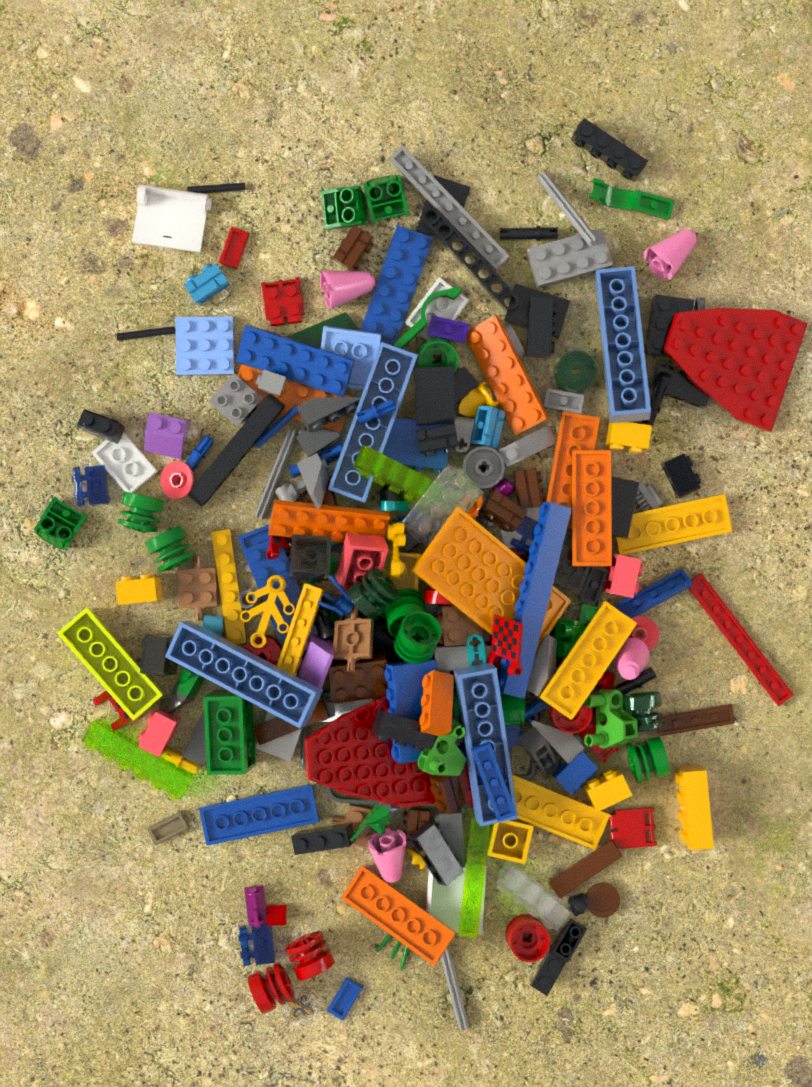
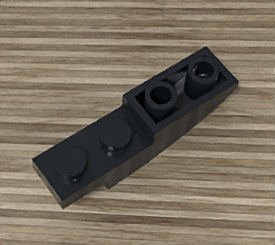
(557, 956)

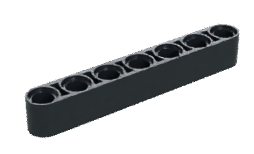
(466, 250)
(236, 450)

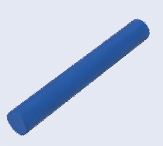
(277, 426)

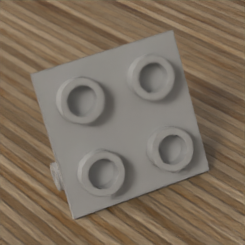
(235, 400)

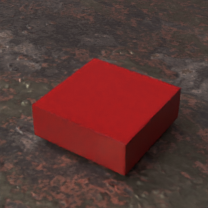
(276, 915)

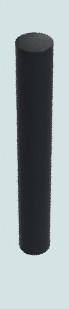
(217, 188)
(145, 333)

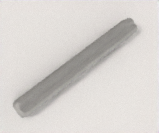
(567, 208)
(276, 473)
(454, 990)

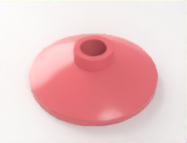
(171, 480)
(650, 629)

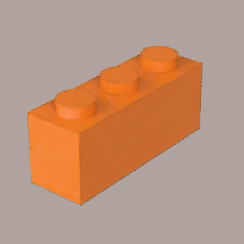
(437, 703)

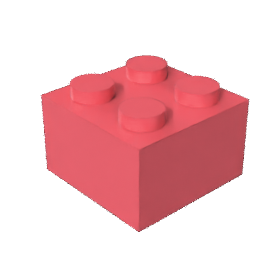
(159, 732)

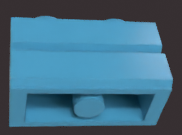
(206, 284)
(488, 427)

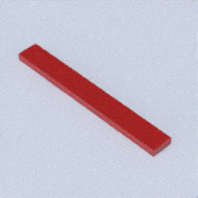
(740, 640)

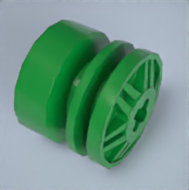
(437, 346)
(140, 512)
(170, 549)
(408, 602)
(417, 637)
(649, 759)

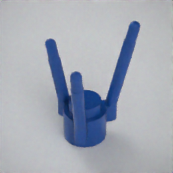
(342, 604)

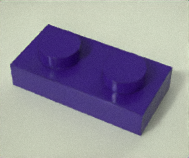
(448, 329)

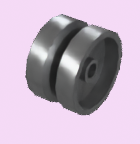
(493, 462)

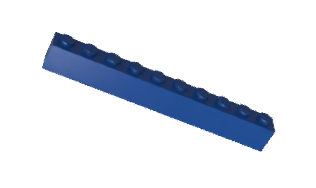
(536, 591)

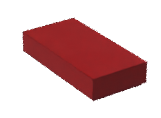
(234, 248)

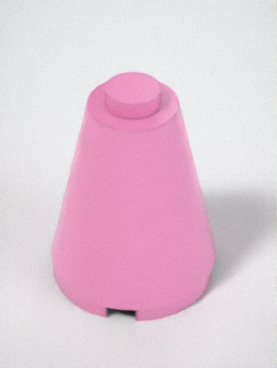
(670, 253)
(344, 286)
(631, 658)
(388, 853)

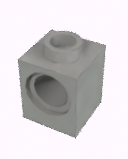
(271, 383)

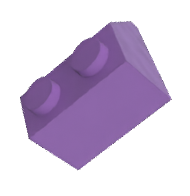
(166, 435)
(316, 660)

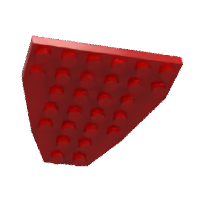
(738, 358)
(360, 765)

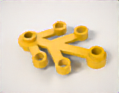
(396, 534)
(268, 608)

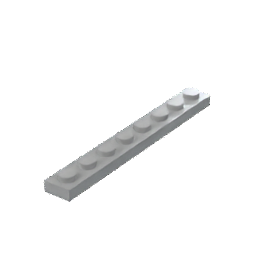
(449, 207)

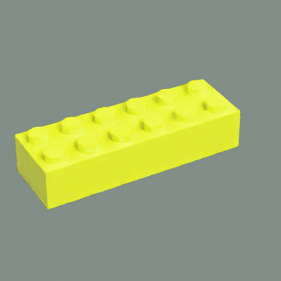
(110, 663)

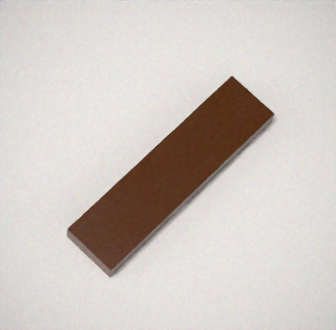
(696, 720)
(278, 727)
(585, 868)

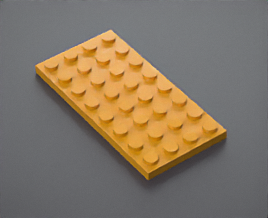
(479, 574)

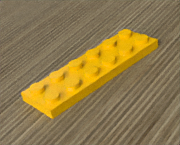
(676, 524)
(587, 660)
(558, 813)

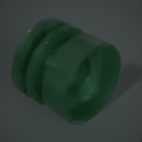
(572, 382)
(373, 593)
(642, 709)

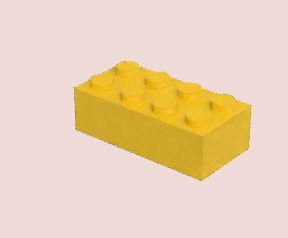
(694, 807)

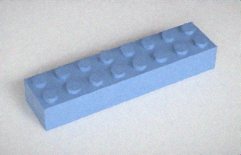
(622, 345)
(386, 382)
(244, 673)
(483, 722)

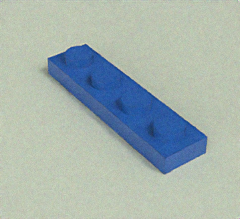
(655, 594)
(493, 781)

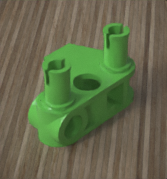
(619, 725)
(446, 757)

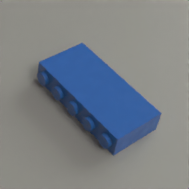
(404, 447)
(405, 699)

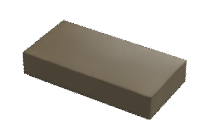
(168, 827)

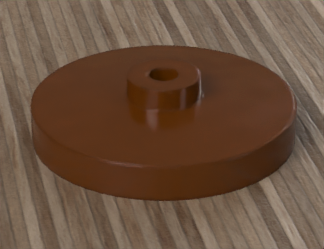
(603, 899)

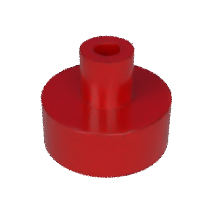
(606, 680)

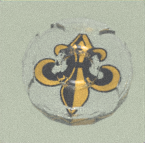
(303, 1008)

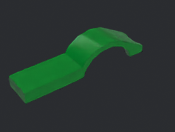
(631, 200)
(451, 293)

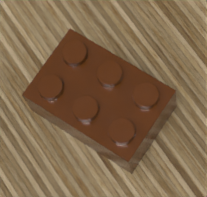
(363, 684)

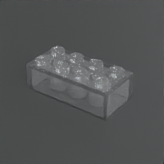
(433, 509)
(532, 894)

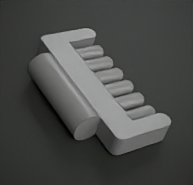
(650, 495)

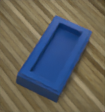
(344, 998)

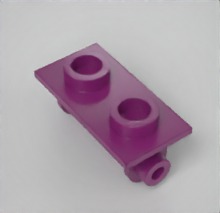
(255, 905)

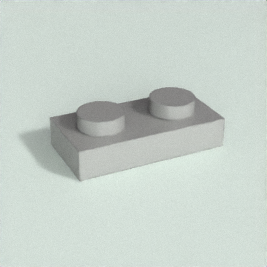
(563, 401)

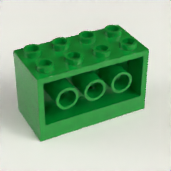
(228, 733)

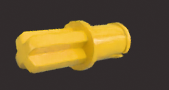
(180, 761)

